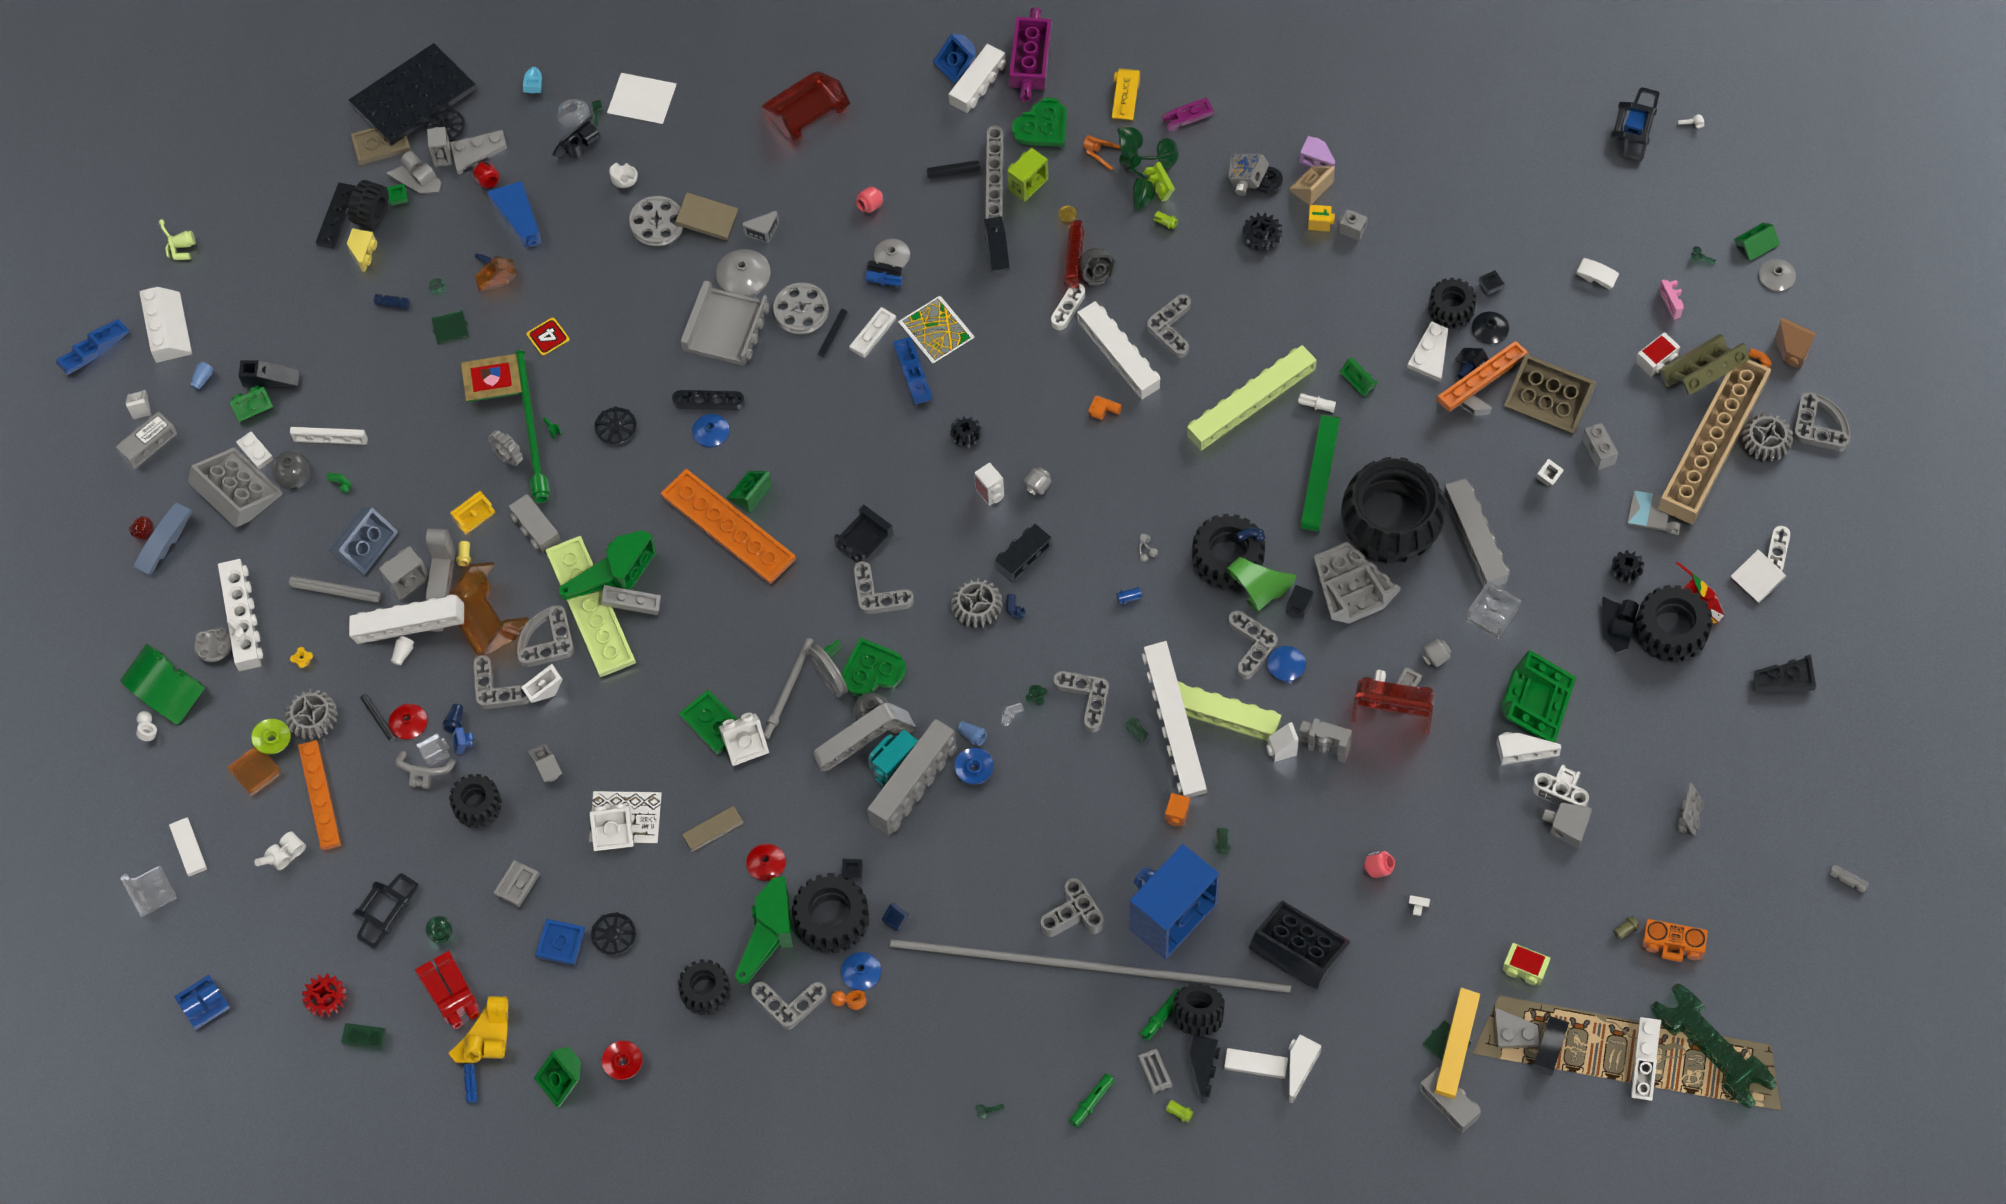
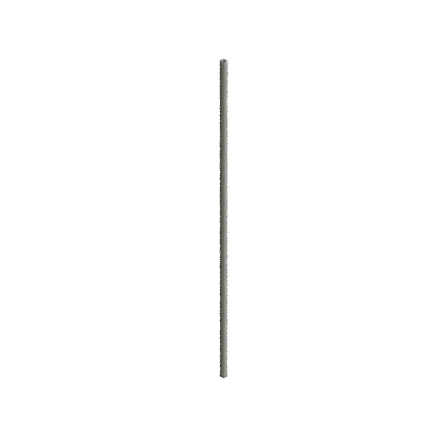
(1090, 966)

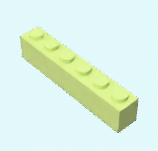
(1229, 713)

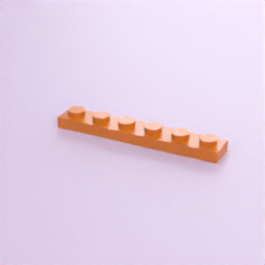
(1482, 376)
(319, 795)

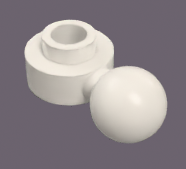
(146, 730)

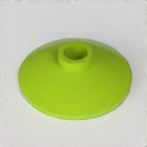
(270, 729)

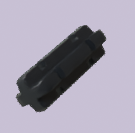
(882, 267)

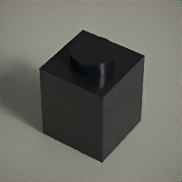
(1299, 602)

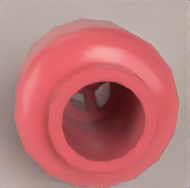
(869, 199)
(1379, 864)

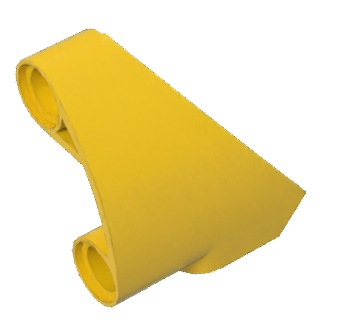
(487, 1035)

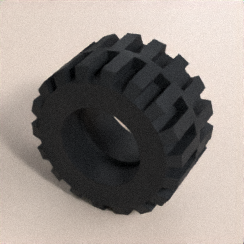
(368, 204)
(1452, 290)
(475, 786)
(700, 972)
(1198, 1010)

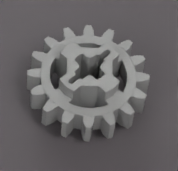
(505, 448)

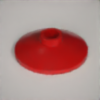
(411, 728)
(766, 870)
(622, 1051)

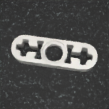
(1067, 314)
(1782, 546)

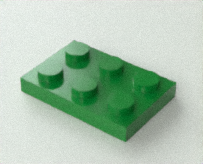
(705, 717)

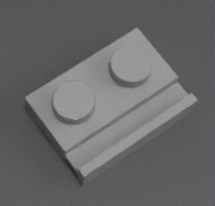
(516, 883)

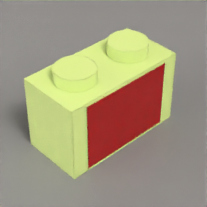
(1526, 964)

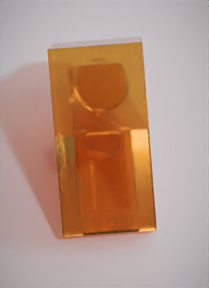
(496, 274)

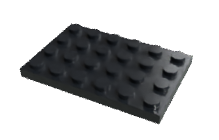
(412, 94)

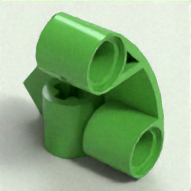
(1260, 582)

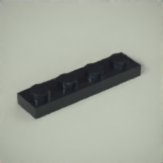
(335, 216)

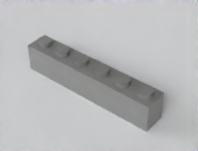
(1476, 533)

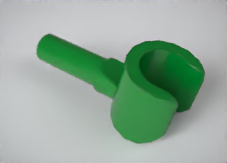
(553, 428)

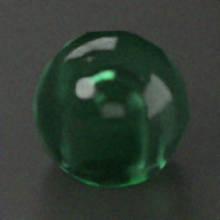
(439, 929)

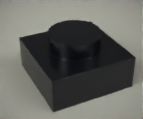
(1491, 282)
(852, 869)

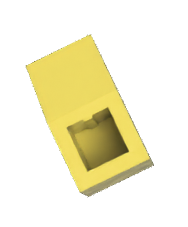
(361, 246)

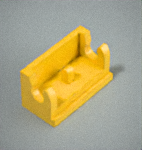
(472, 512)

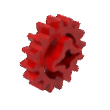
(329, 1001)

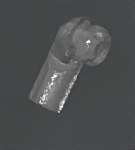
(1009, 713)

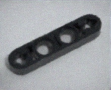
(708, 403)

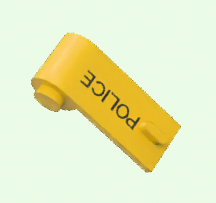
(1125, 93)

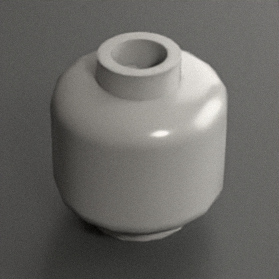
(1037, 481)
(1436, 652)

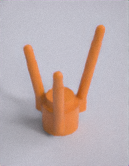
(1094, 144)

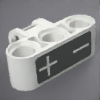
(1564, 781)

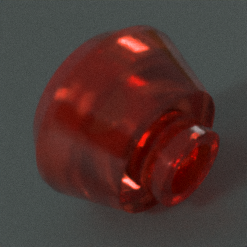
(141, 528)

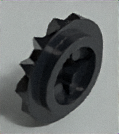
(1277, 179)

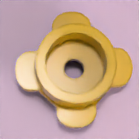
(307, 657)

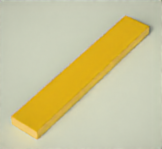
(1457, 1043)

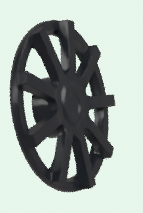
(449, 125)
(615, 425)
(613, 933)

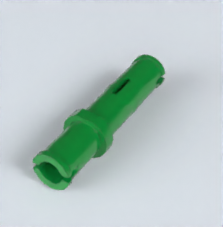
(1156, 1021)
(1085, 1107)

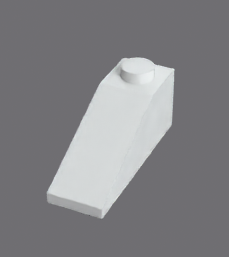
(1521, 747)
(1302, 1058)

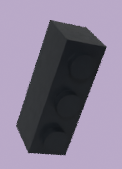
(1023, 552)

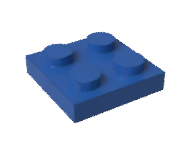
(560, 942)

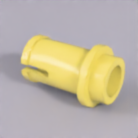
(463, 554)

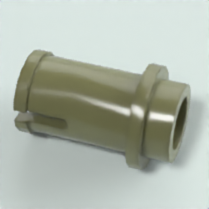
(1627, 927)

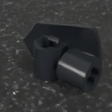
(573, 143)
(1618, 623)

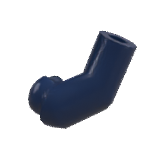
(1258, 533)
(1013, 609)

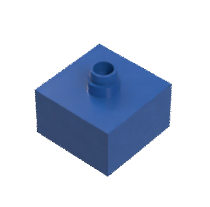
(1172, 900)

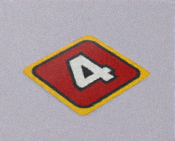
(548, 336)

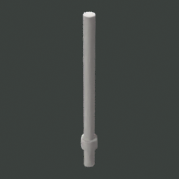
(773, 720)

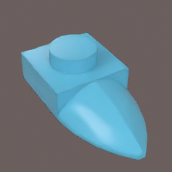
(532, 81)

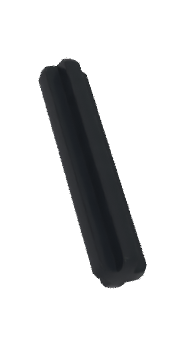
(952, 169)

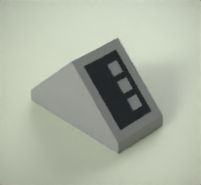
(762, 227)

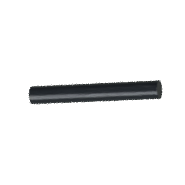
(832, 333)
(377, 717)

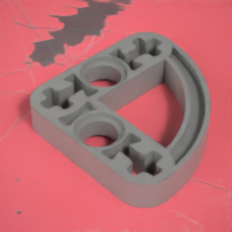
(1812, 431)
(559, 641)

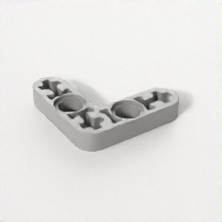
(1165, 328)
(870, 596)
(1259, 644)
(489, 690)
(1090, 690)
(791, 1009)

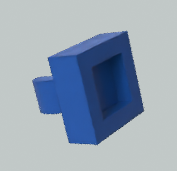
(461, 740)

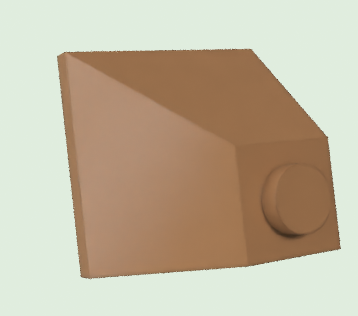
(1793, 342)

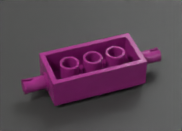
(1030, 53)

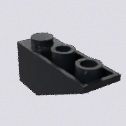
(266, 374)
(1201, 1059)

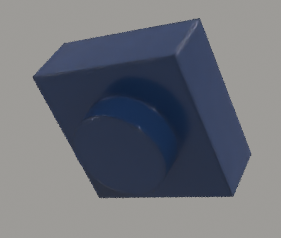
(895, 916)

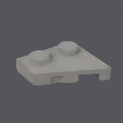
(1515, 1031)

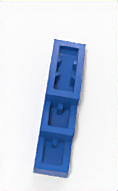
(94, 346)
(912, 370)

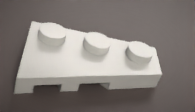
(1430, 352)

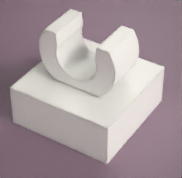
(1419, 902)

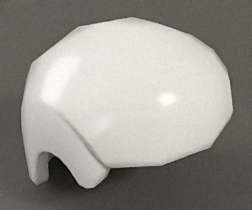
(623, 176)

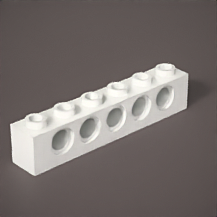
(229, 572)

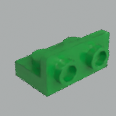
(251, 403)

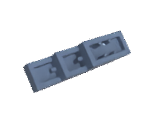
(162, 538)

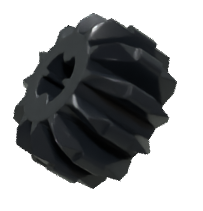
(958, 431)
(1621, 566)

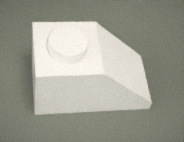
(1283, 743)

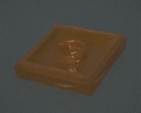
(254, 771)

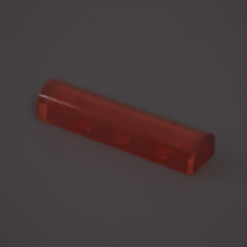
(1074, 253)

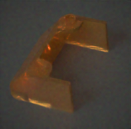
(481, 623)

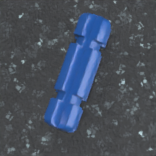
(470, 1083)

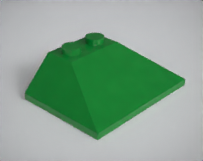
(1537, 696)

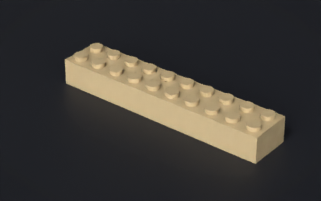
(1714, 441)

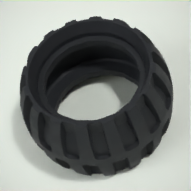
(1393, 476)

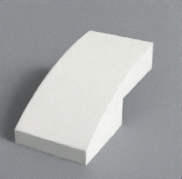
(1595, 271)

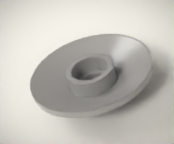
(899, 257)
(1777, 281)

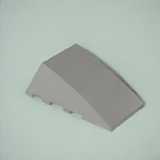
(1352, 584)

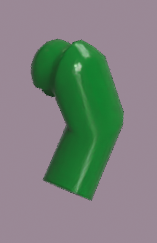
(344, 483)

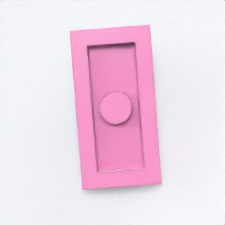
(1671, 297)

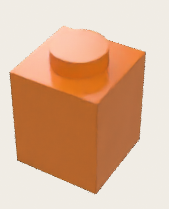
(1177, 810)

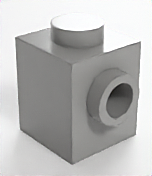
(1352, 224)

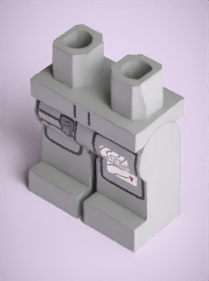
(1326, 738)

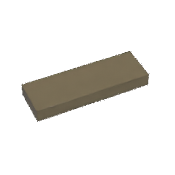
(712, 828)

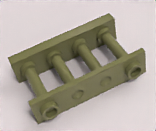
(1704, 364)

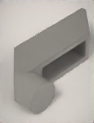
(1476, 406)

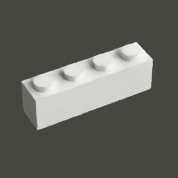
(977, 78)

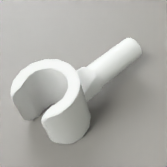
(1697, 120)
(238, 632)

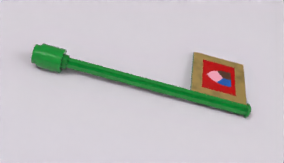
(501, 378)

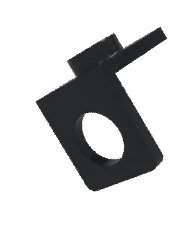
(1472, 355)

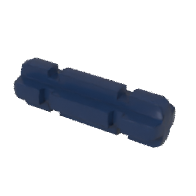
(391, 301)

